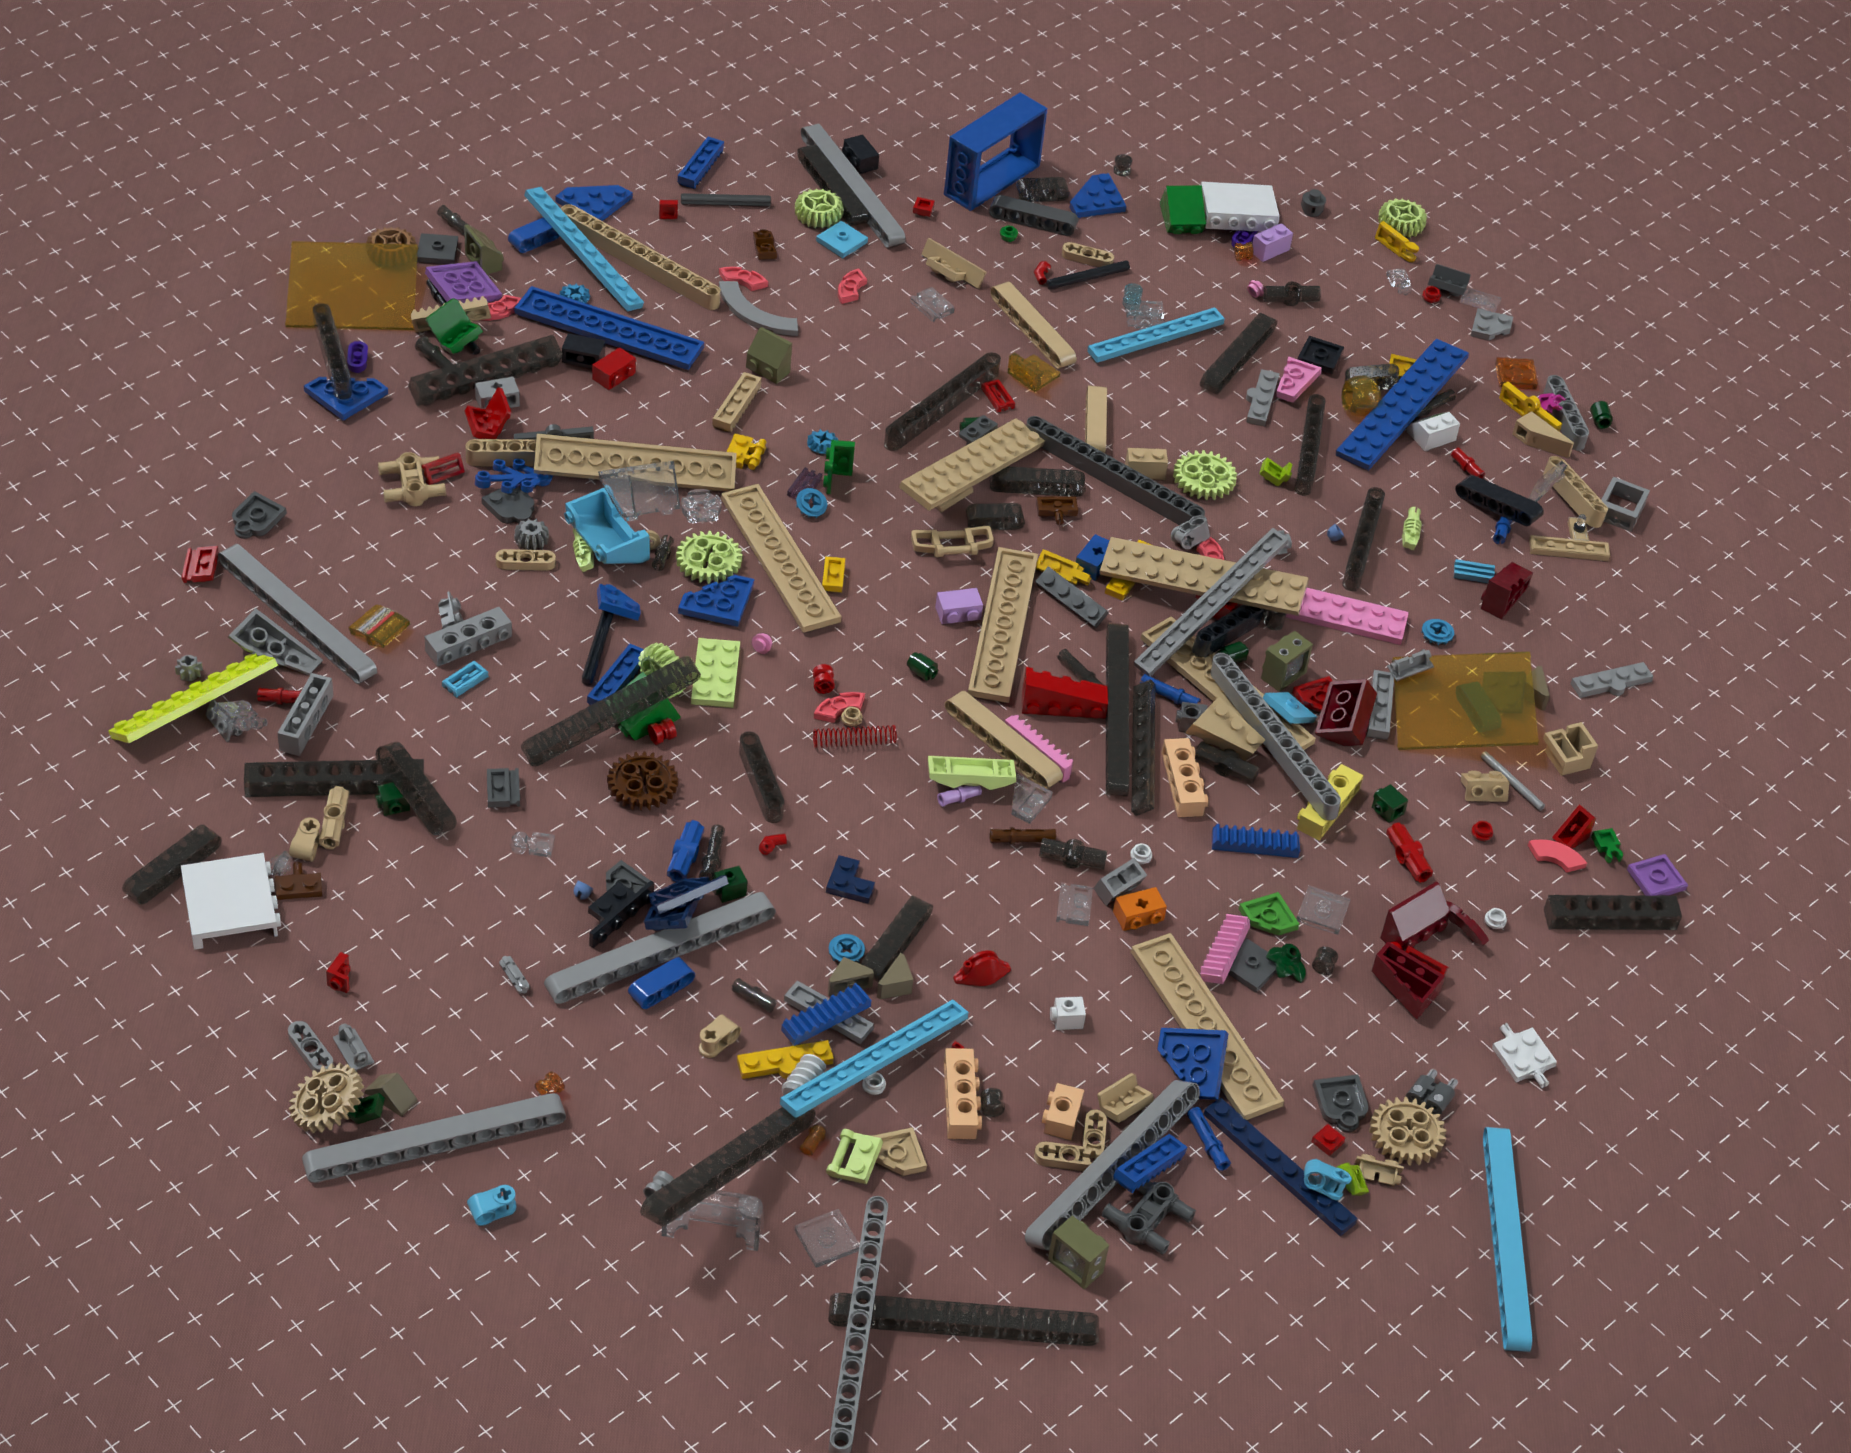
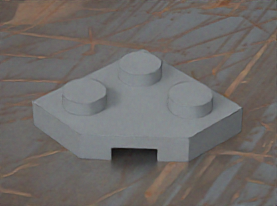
(1490, 324)

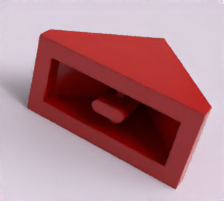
(1576, 828)

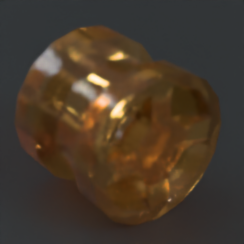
(1243, 251)
(551, 1084)

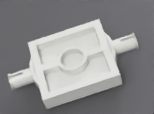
(1524, 1055)

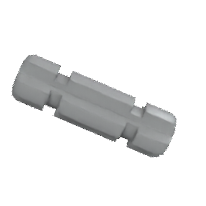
(514, 974)

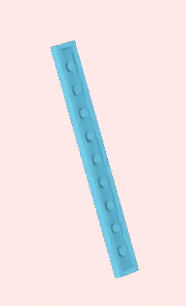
(584, 249)
(873, 1058)

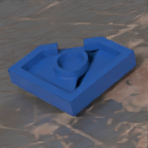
(616, 602)

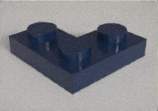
(845, 884)

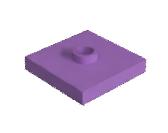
(1657, 876)

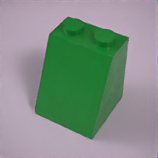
(1183, 209)
(638, 724)

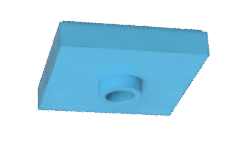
(842, 239)
(1289, 708)

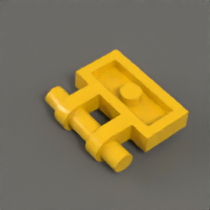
(743, 446)

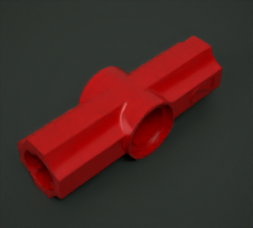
(1409, 852)

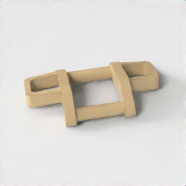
(938, 549)

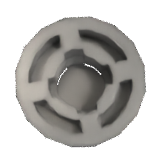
(659, 1181)

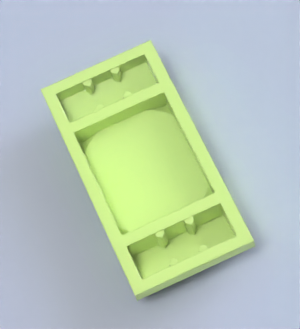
(971, 771)

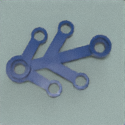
(512, 477)

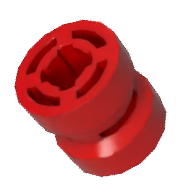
(823, 678)
(662, 731)

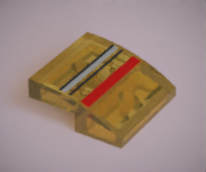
(379, 626)

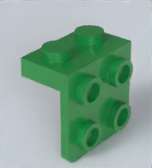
(452, 327)
(840, 461)

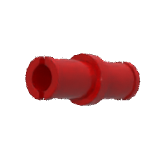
(1467, 463)
(277, 695)

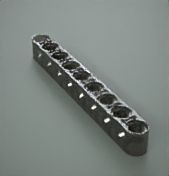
(941, 401)
(610, 711)

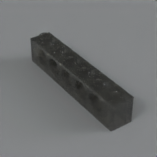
(1612, 912)

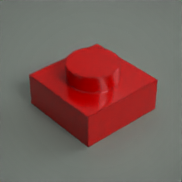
(923, 206)
(668, 209)
(1328, 1139)

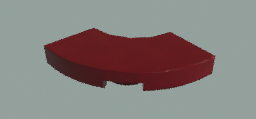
(1467, 924)

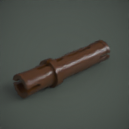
(1021, 835)

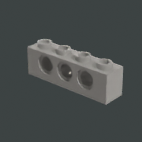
(468, 636)
(305, 714)

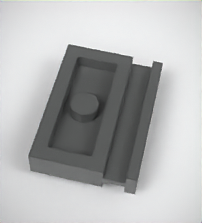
(503, 787)

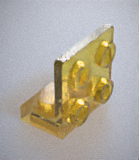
(1031, 371)

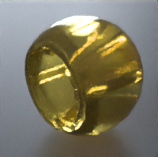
(1360, 395)

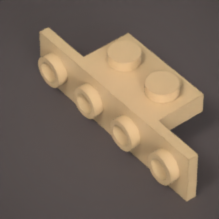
(951, 264)

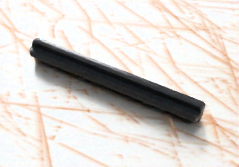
(1088, 274)
(597, 647)

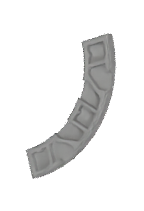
(752, 315)

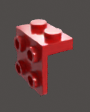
(490, 421)

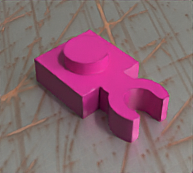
(1551, 401)

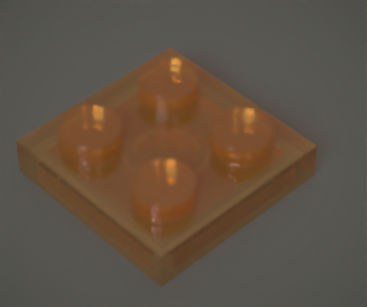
(1517, 371)

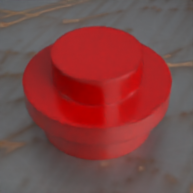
(1431, 294)
(1482, 830)

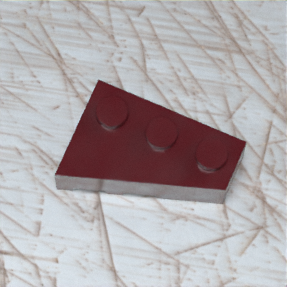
(1505, 589)
(1407, 978)

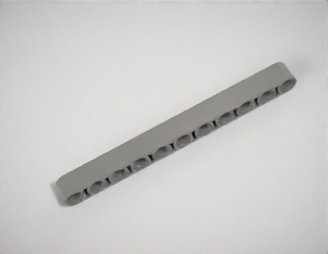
(879, 217)
(297, 613)
(1277, 737)
(658, 948)
(433, 1137)
(1098, 1177)
(855, 1335)

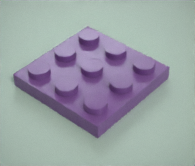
(463, 282)

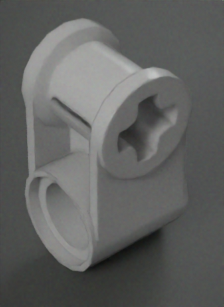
(1191, 532)

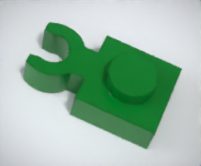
(1607, 842)

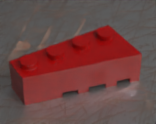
(1062, 696)

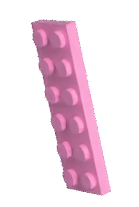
(1352, 616)

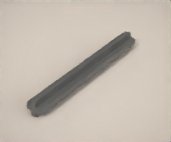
(725, 199)

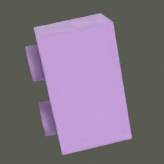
(1272, 242)
(959, 606)

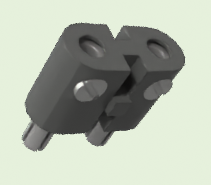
(1432, 1094)

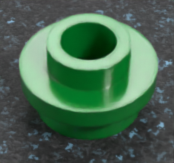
(1008, 233)

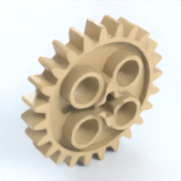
(326, 1098)
(1407, 1131)

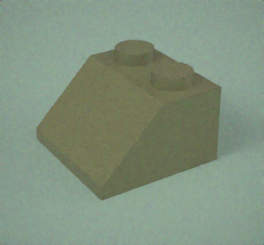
(482, 250)
(769, 356)

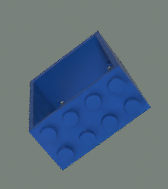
(974, 184)

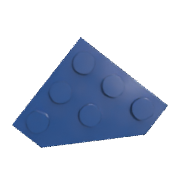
(1098, 197)
(595, 200)
(363, 395)
(720, 601)
(1196, 1056)

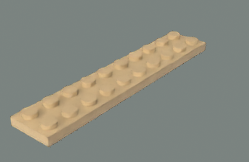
(587, 456)
(971, 464)
(781, 558)
(1198, 573)
(1003, 625)
(1198, 672)
(1196, 1008)

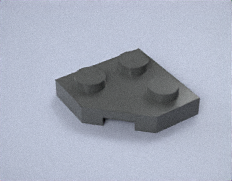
(626, 875)

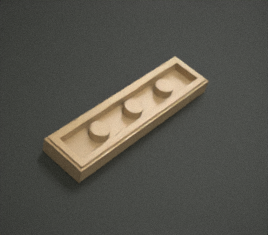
(1569, 548)

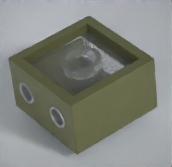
(1286, 661)
(1078, 1252)

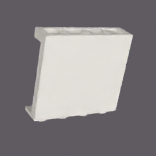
(1239, 206)
(229, 897)

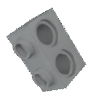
(1120, 881)

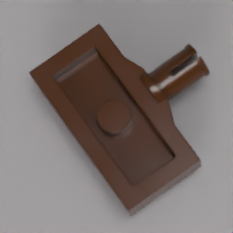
(1057, 507)
(298, 884)

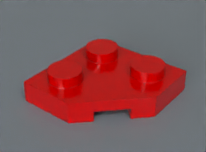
(1312, 693)

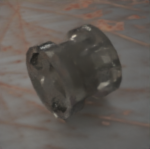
(1122, 165)
(1325, 960)
(992, 1102)

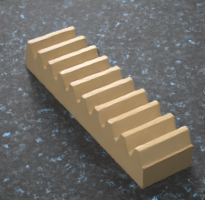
(475, 311)
(737, 402)

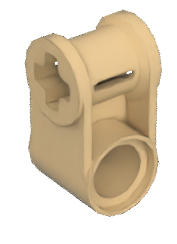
(306, 840)
(718, 1036)

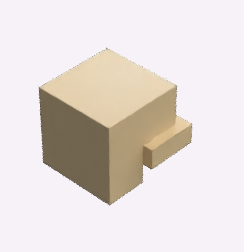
(1570, 748)

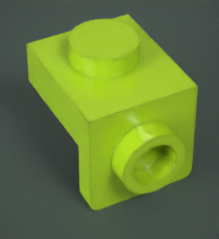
(1274, 472)

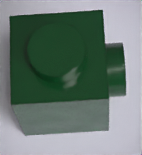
(391, 800)
(1389, 803)
(736, 884)

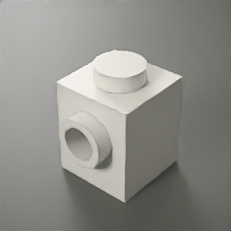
(1068, 1013)

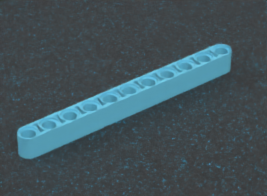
(1507, 1240)

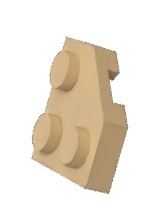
(901, 1152)

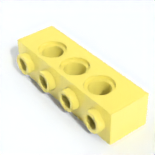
(1346, 784)

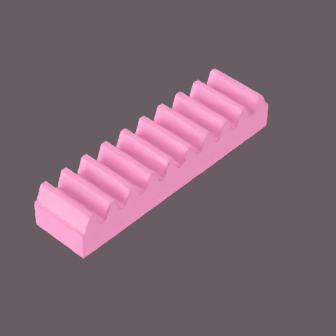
(1042, 745)
(1225, 948)

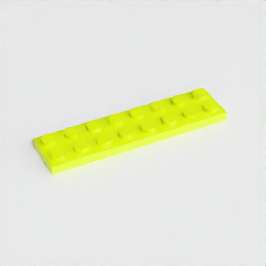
(196, 696)

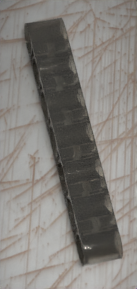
(829, 179)
(332, 351)
(1238, 353)
(1310, 445)
(1363, 539)

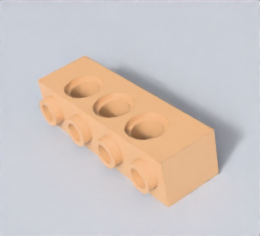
(1184, 777)
(961, 1094)

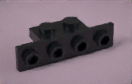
(615, 908)

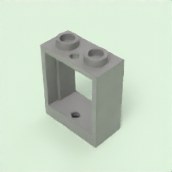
(1626, 518)

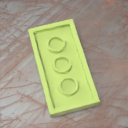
(718, 668)

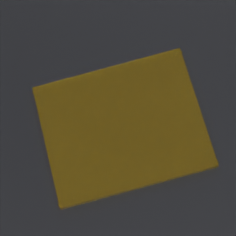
(359, 281)
(1467, 703)

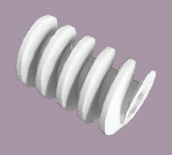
(806, 1070)

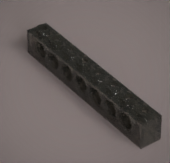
(492, 362)
(314, 777)

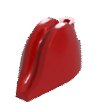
(982, 969)

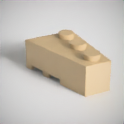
(1226, 730)

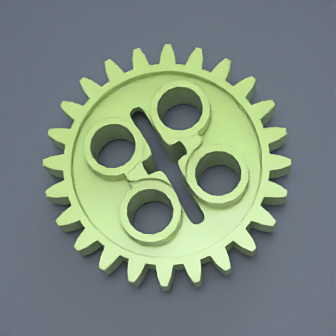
(1205, 475)
(722, 561)

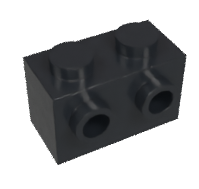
(861, 154)
(582, 350)

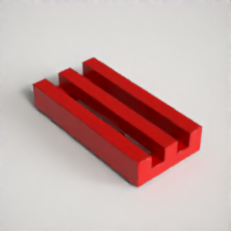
(995, 397)
(427, 466)

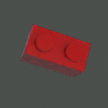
(614, 368)

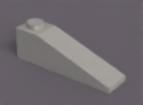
(265, 637)

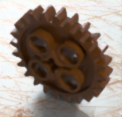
(627, 784)

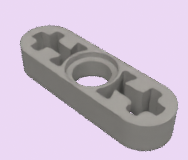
(310, 1038)

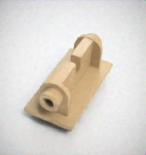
(1386, 1170)

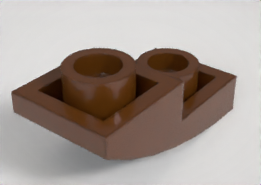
(764, 244)

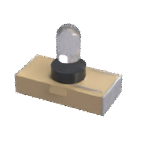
(1578, 528)

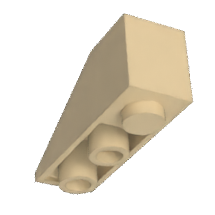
(1539, 434)

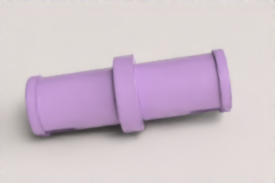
(958, 794)

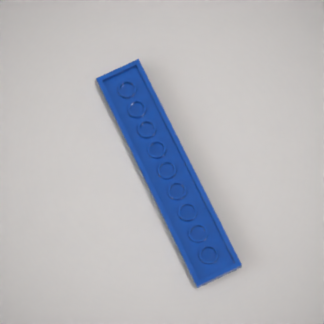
(609, 326)
(1402, 404)

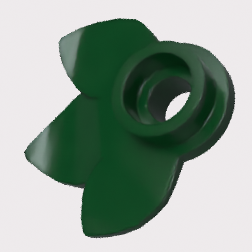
(1287, 961)

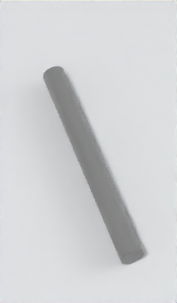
(1513, 781)

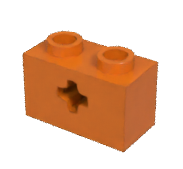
(1139, 909)

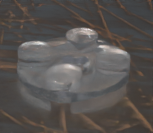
(709, 511)

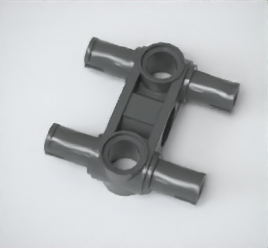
(1149, 1214)

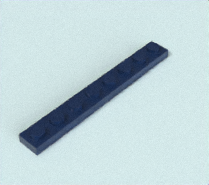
(1278, 1165)

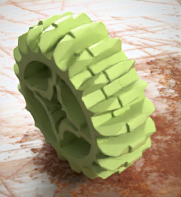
(819, 208)
(1403, 216)
(656, 657)

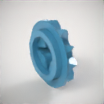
(571, 292)
(814, 441)
(818, 499)
(1432, 626)
(847, 942)

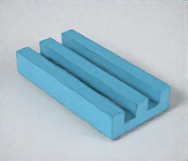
(1473, 571)
(467, 681)

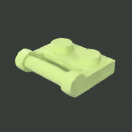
(861, 1159)

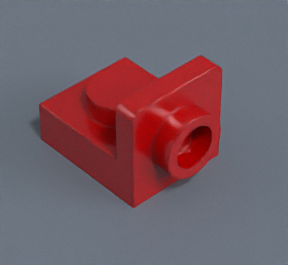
(338, 973)

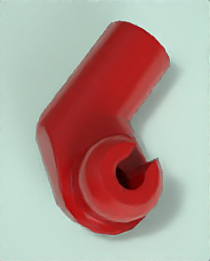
(1040, 270)
(769, 843)

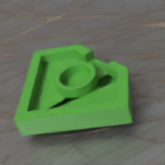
(1270, 914)

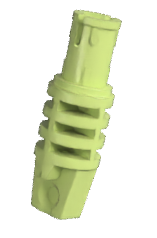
(1412, 529)
(583, 553)

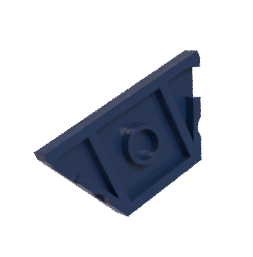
(683, 891)
(670, 919)

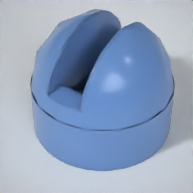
(1335, 533)
(582, 888)

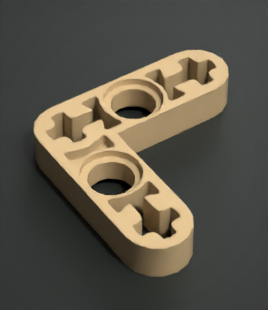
(1087, 1150)

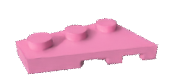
(1296, 379)

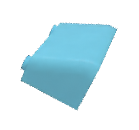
(606, 531)

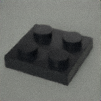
(1321, 354)

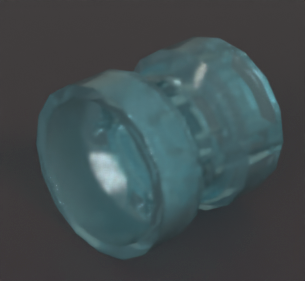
(1132, 296)

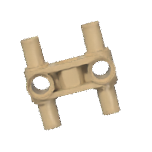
(413, 488)

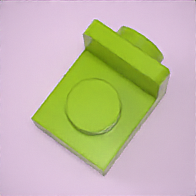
(1357, 1185)

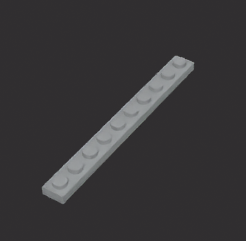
(1211, 602)

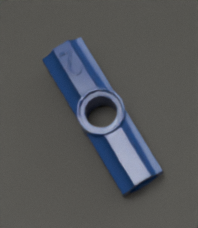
(685, 851)

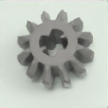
(531, 534)

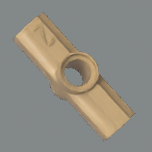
(334, 817)

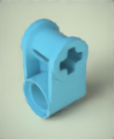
(1329, 1181)
(491, 1205)

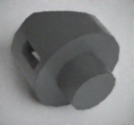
(1313, 199)

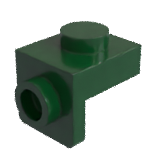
(368, 1109)

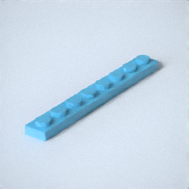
(1155, 335)

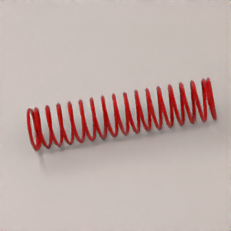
(855, 731)

